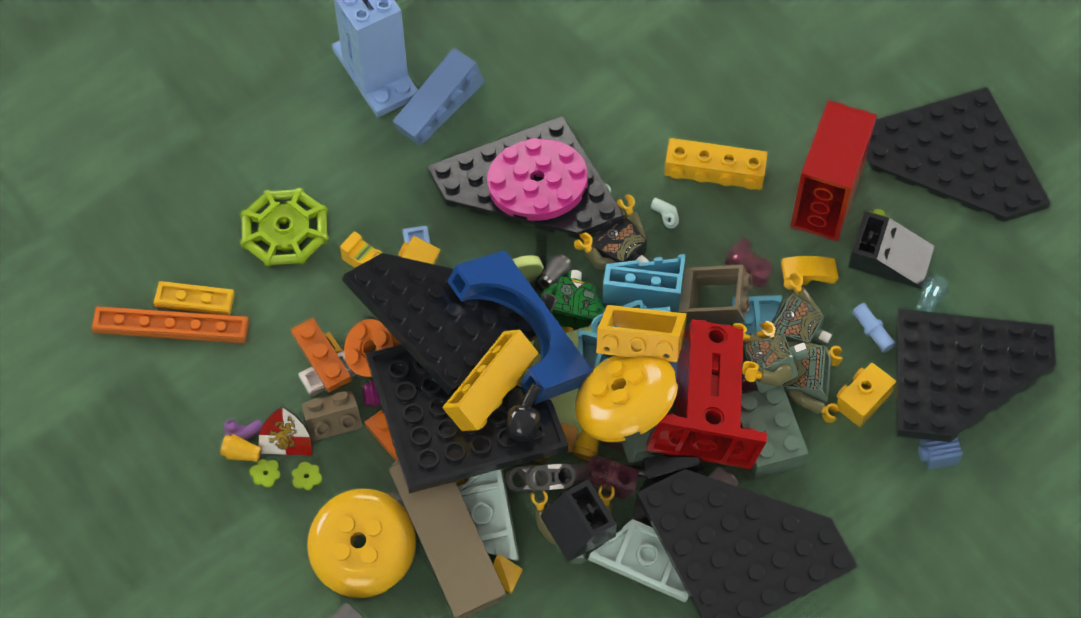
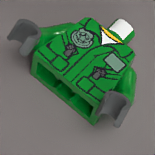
(573, 301)

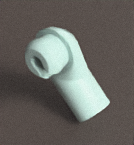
(668, 211)

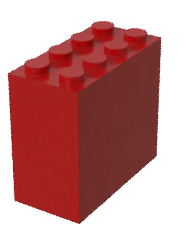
(832, 170)

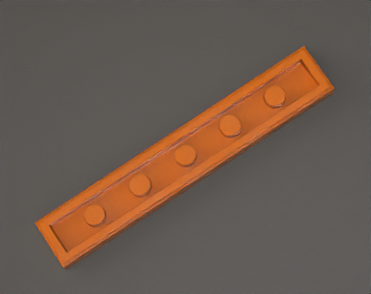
(170, 324)

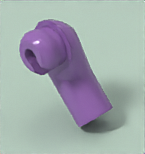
(246, 432)

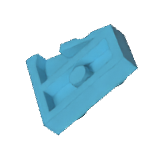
(761, 310)

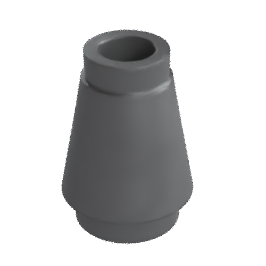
(557, 267)

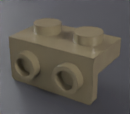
(331, 415)

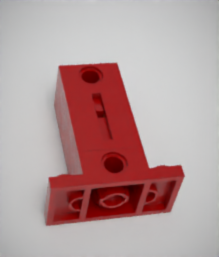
(709, 401)

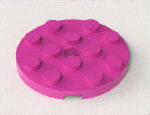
(560, 190)

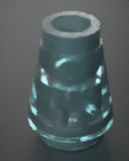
(933, 292)

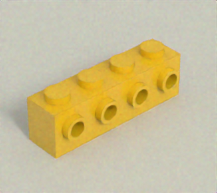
(715, 163)
(490, 381)

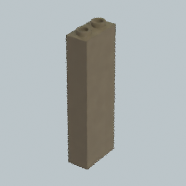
(452, 546)

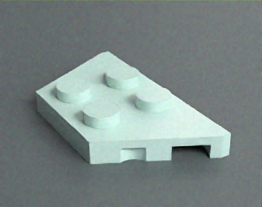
(491, 513)
(641, 557)

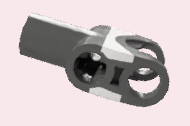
(547, 476)

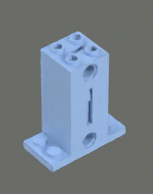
(374, 52)

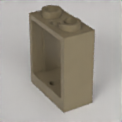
(715, 275)

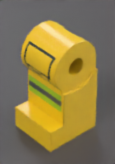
(357, 251)

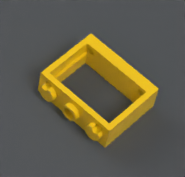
(641, 333)

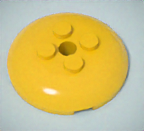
(625, 397)
(382, 559)

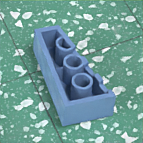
(439, 97)

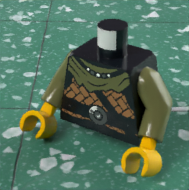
(617, 243)

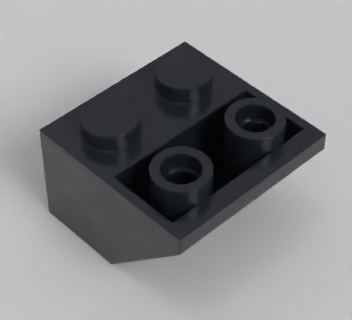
(579, 521)

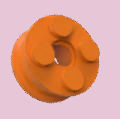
(362, 340)

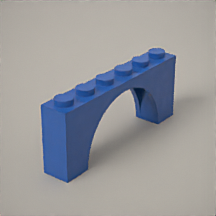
(501, 281)

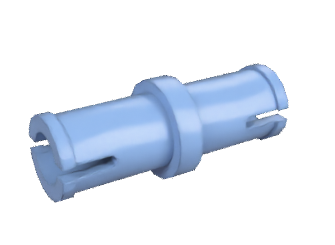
(873, 328)

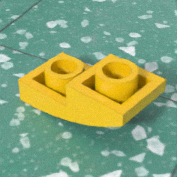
(811, 268)

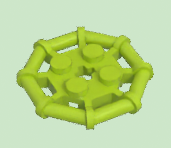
(284, 239)

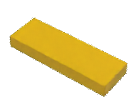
(194, 298)

